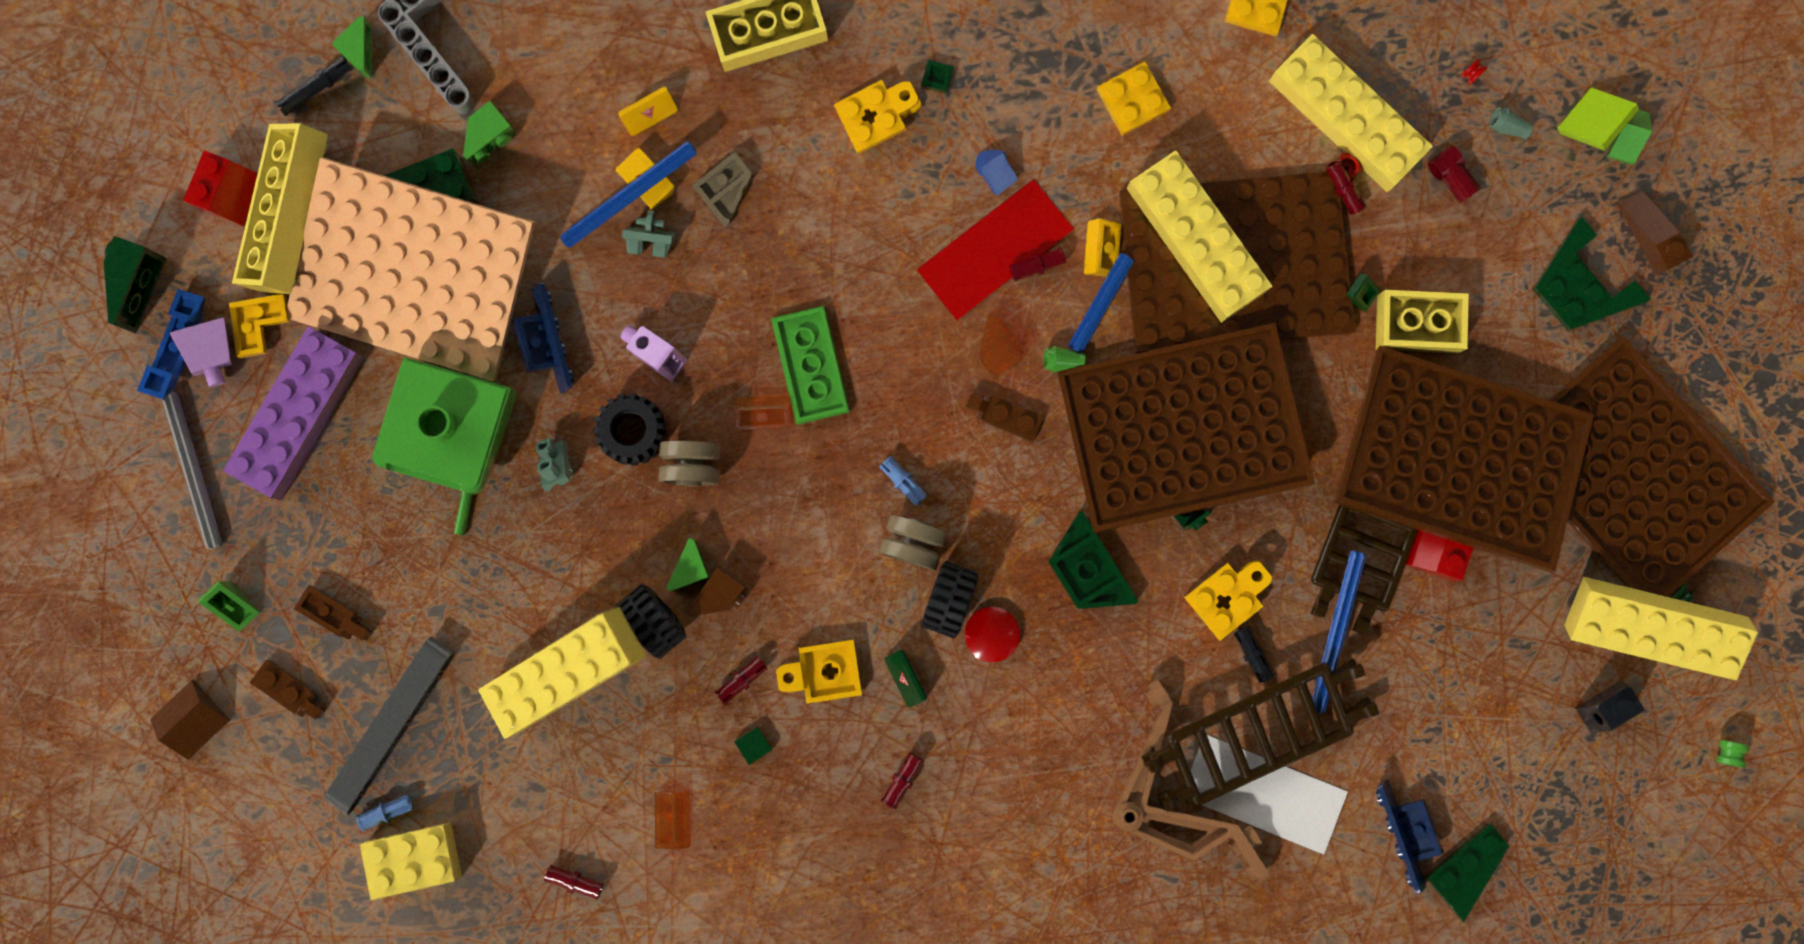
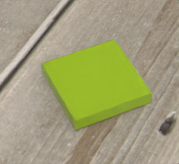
(1598, 118)

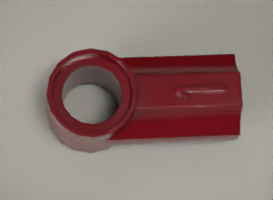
(1450, 168)

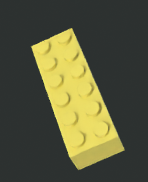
(1350, 112)
(279, 208)
(1198, 236)
(1660, 628)
(562, 672)

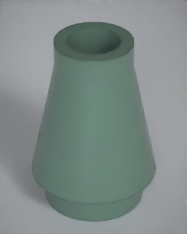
(1509, 123)

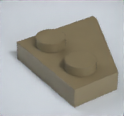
(724, 187)

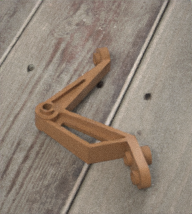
(1136, 795)

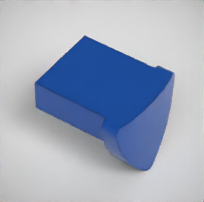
(995, 170)

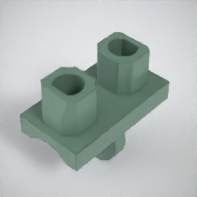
(636, 236)
(553, 463)

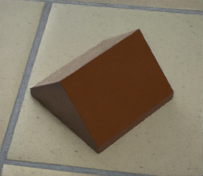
(188, 721)

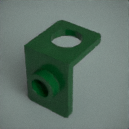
(1195, 520)

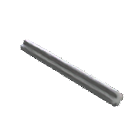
(192, 471)

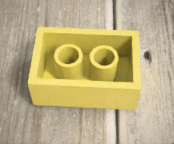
(1422, 321)
(410, 861)

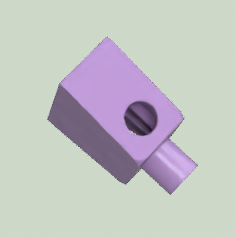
(205, 349)
(653, 351)

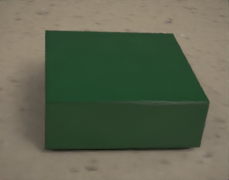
(937, 76)
(1363, 292)
(753, 745)

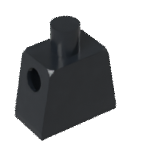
(1613, 705)

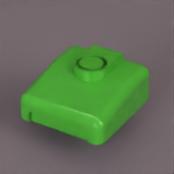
(443, 426)

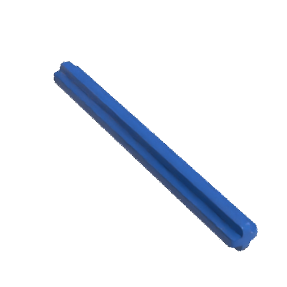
(628, 194)
(1339, 624)

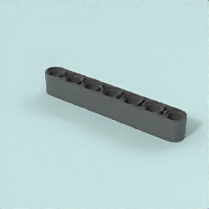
(389, 725)

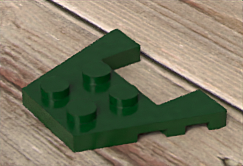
(1574, 291)

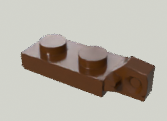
(1006, 416)
(331, 614)
(287, 690)

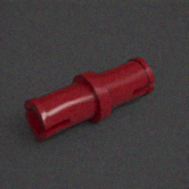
(1345, 186)
(1037, 264)
(741, 680)
(902, 780)
(573, 882)

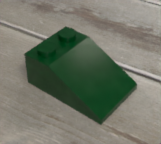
(129, 281)

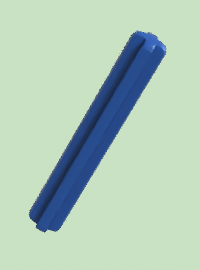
(1100, 303)

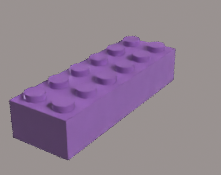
(293, 414)

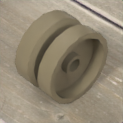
(689, 467)
(913, 541)

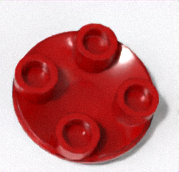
(992, 634)

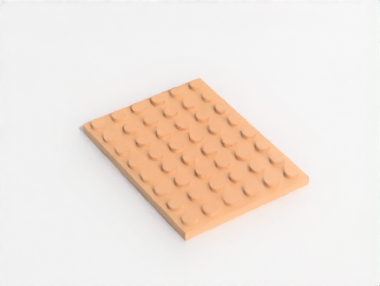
(409, 269)

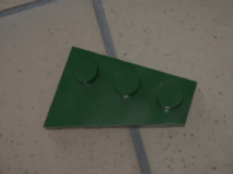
(1468, 870)

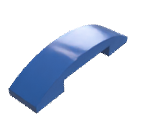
(168, 363)

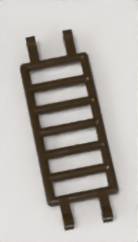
(1392, 579)
(1363, 709)

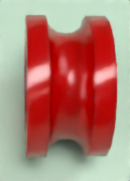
(1474, 71)

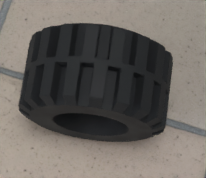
(610, 417)
(950, 599)
(651, 621)

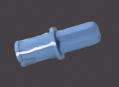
(903, 480)
(384, 812)

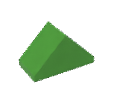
(356, 45)
(1631, 139)
(689, 569)
(229, 604)

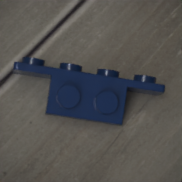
(541, 342)
(1413, 831)

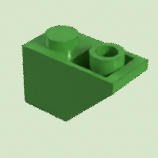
(485, 133)

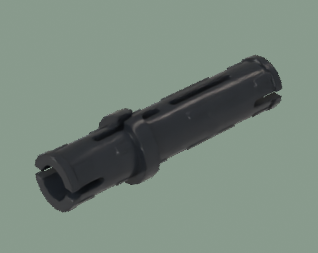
(314, 85)

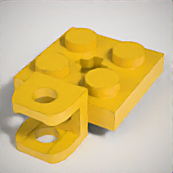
(889, 109)
(1239, 587)
(809, 672)

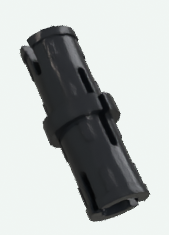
(1254, 654)

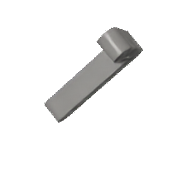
(420, 46)

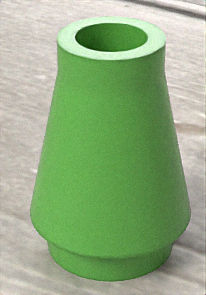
(1061, 359)

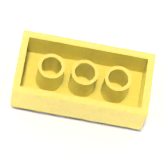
(764, 29)

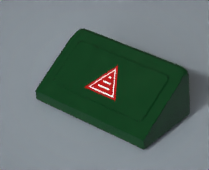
(905, 678)

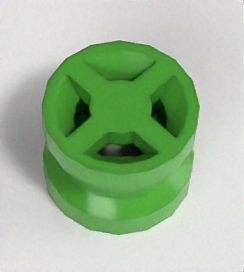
(1732, 754)

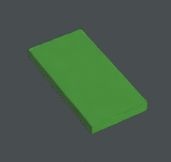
(810, 365)

